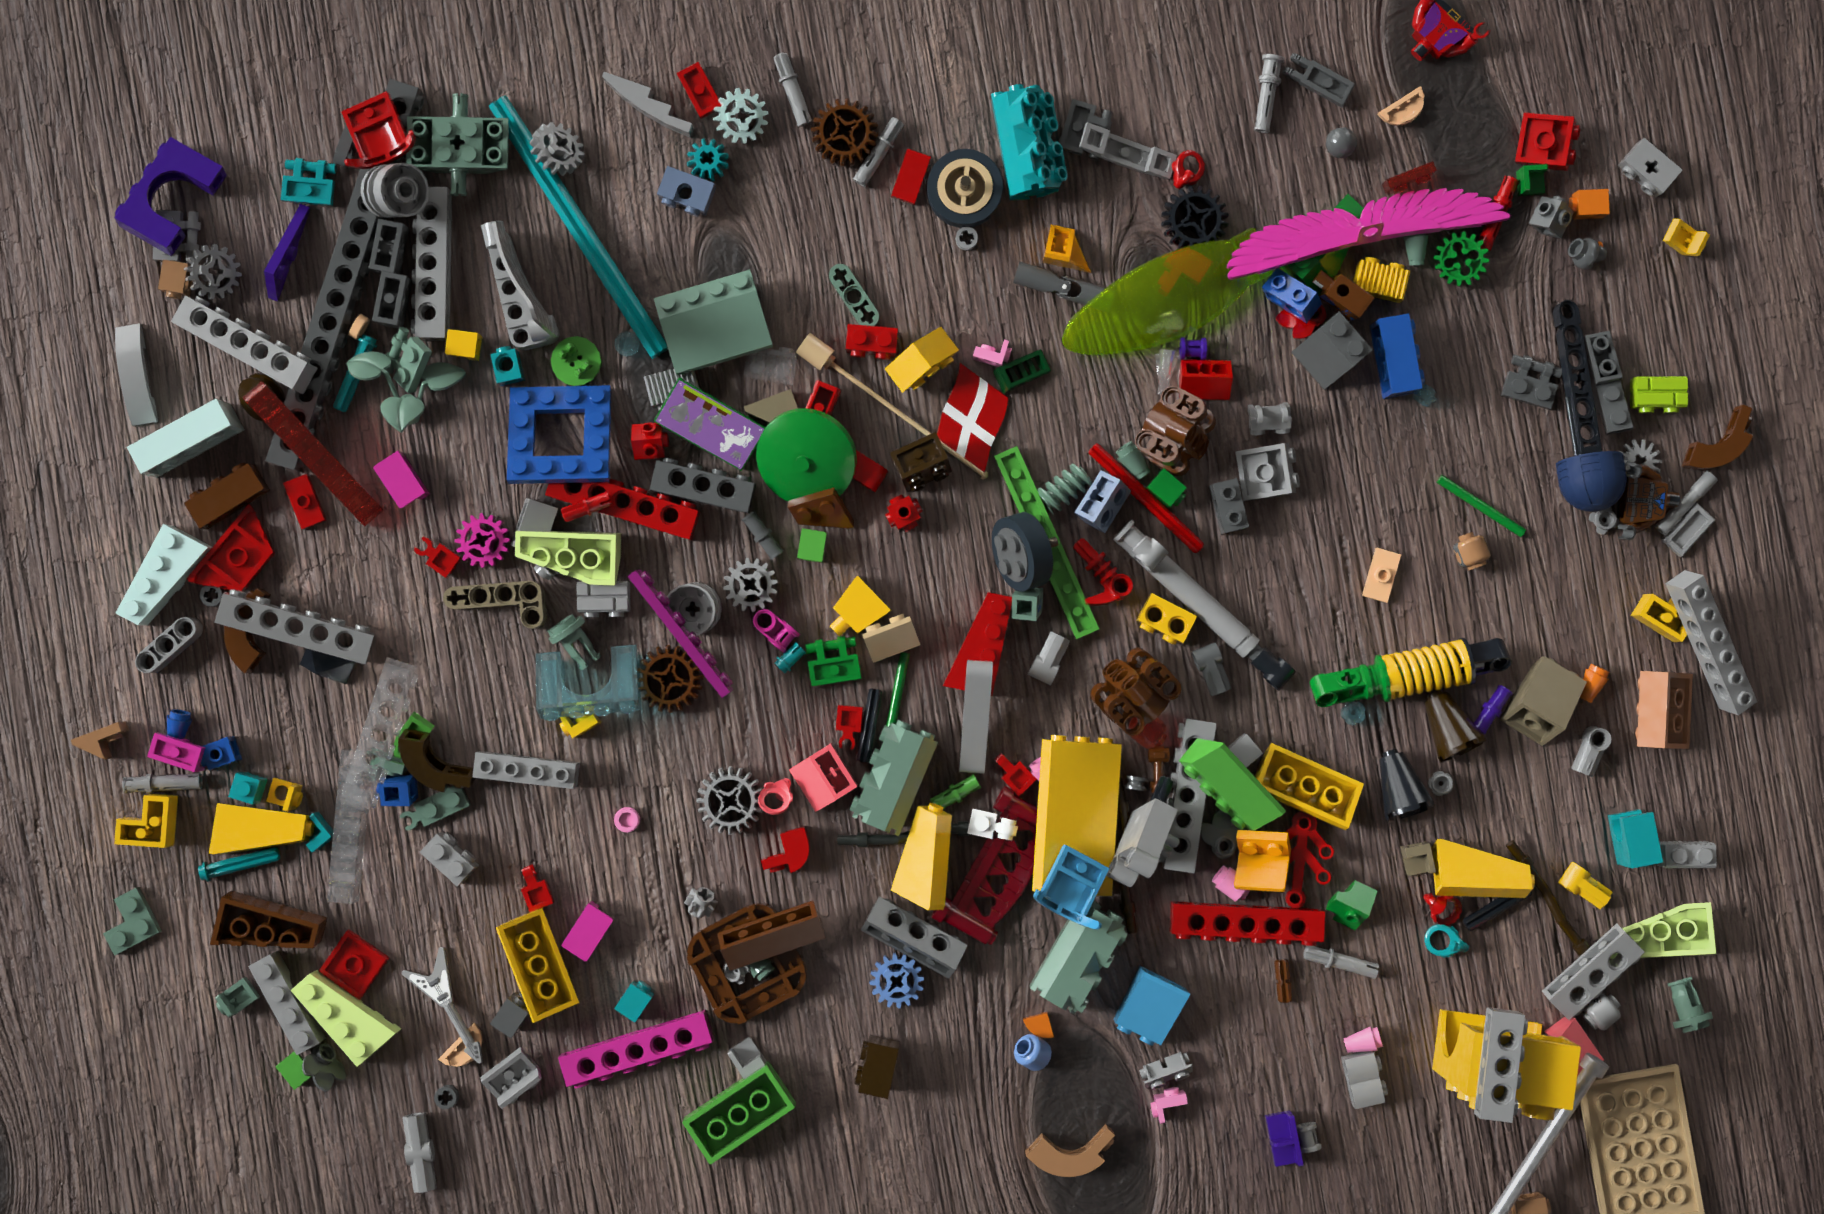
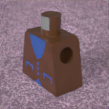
(1351, 299)

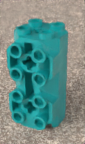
(1028, 154)

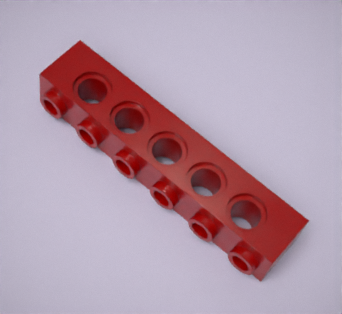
(682, 527)
(1311, 933)

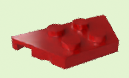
(236, 555)

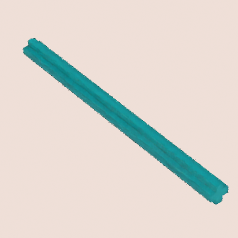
(582, 232)

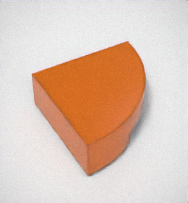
(1039, 1025)

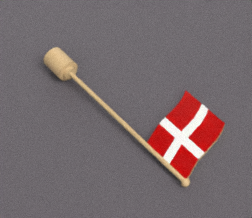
(966, 422)

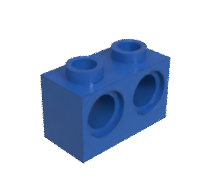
(1291, 295)

